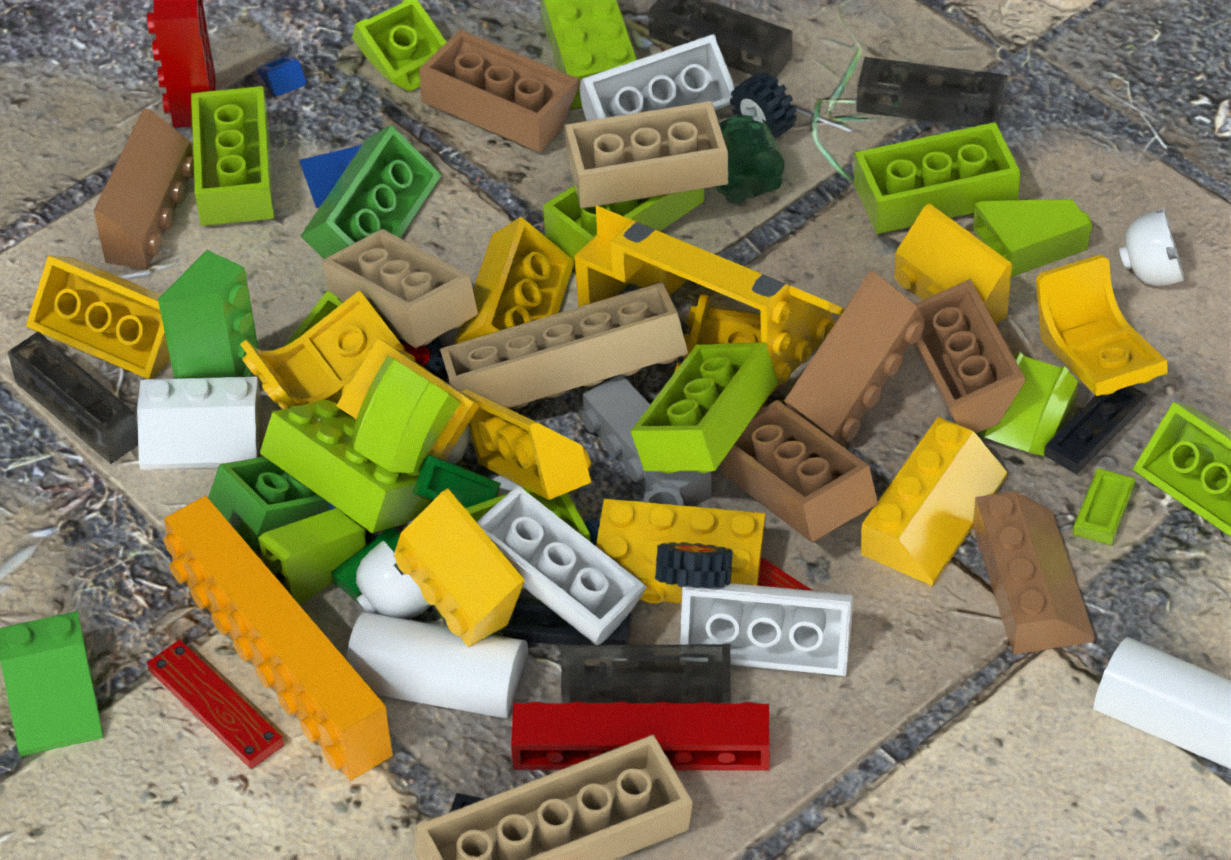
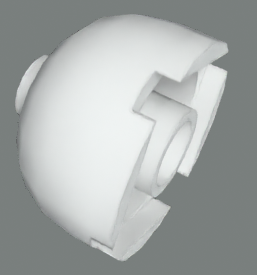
(1152, 250)
(386, 587)

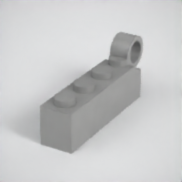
(612, 413)

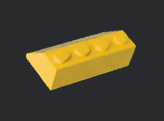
(517, 281)
(100, 315)
(526, 450)
(931, 502)

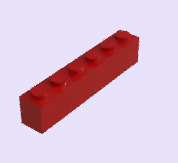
(689, 734)

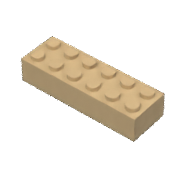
(569, 349)
(577, 813)

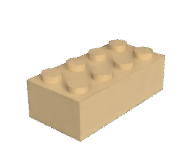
(646, 154)
(404, 284)

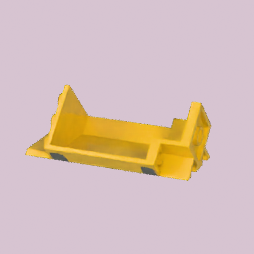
(636, 254)

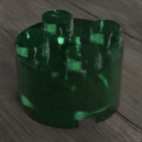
(753, 158)

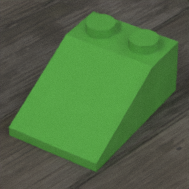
(261, 497)
(49, 683)

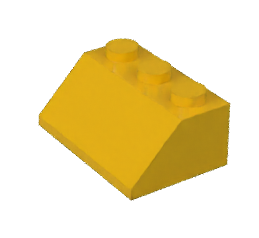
(944, 254)
(459, 569)

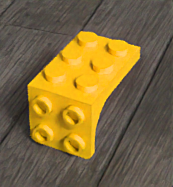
(1089, 331)
(321, 358)
(357, 388)

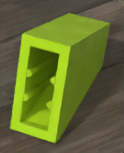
(1032, 230)
(309, 550)

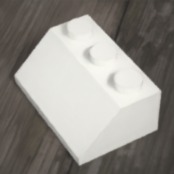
(198, 422)

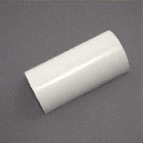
(660, 81)
(562, 566)
(771, 626)
(435, 666)
(1168, 699)

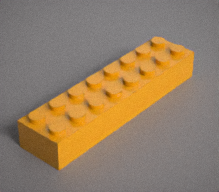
(278, 639)

